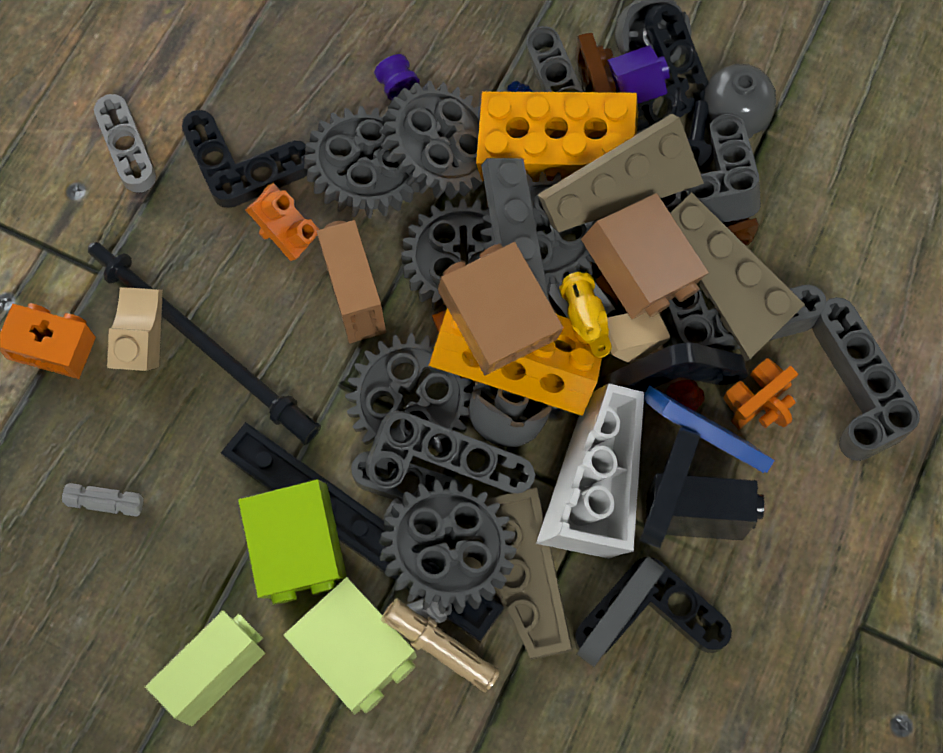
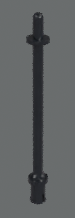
(281, 408)

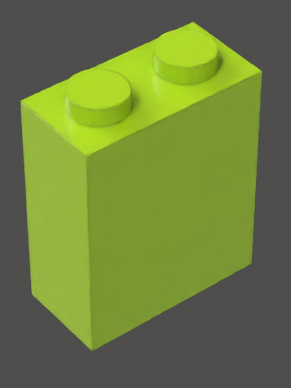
(292, 541)

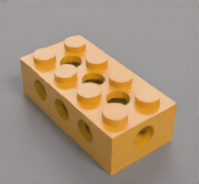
(548, 115)
(554, 375)

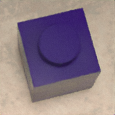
(640, 73)

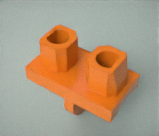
(282, 222)
(774, 384)

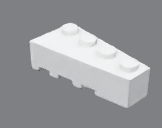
(598, 481)

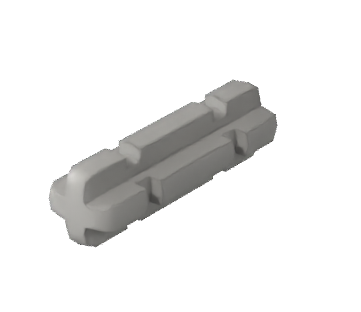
(102, 499)

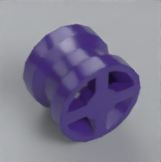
(395, 75)

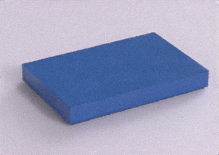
(708, 429)

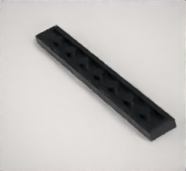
(354, 523)

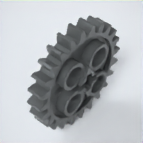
(444, 130)
(362, 162)
(562, 256)
(427, 257)
(379, 381)
(457, 580)

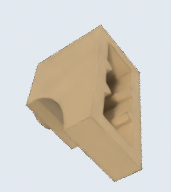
(136, 330)

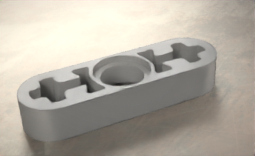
(123, 157)

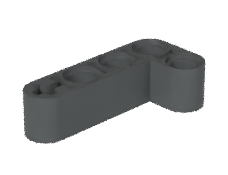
(844, 321)
(710, 329)
(453, 458)

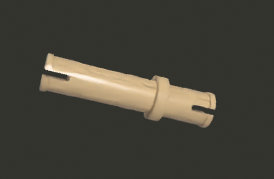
(427, 636)

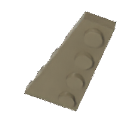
(646, 164)
(742, 288)
(532, 586)

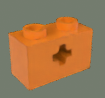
(46, 340)

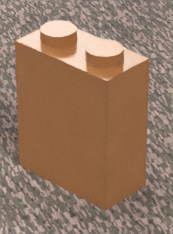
(645, 257)
(351, 280)
(499, 307)

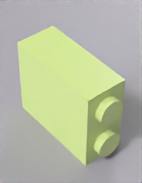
(352, 647)
(207, 668)

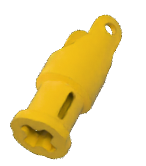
(587, 312)

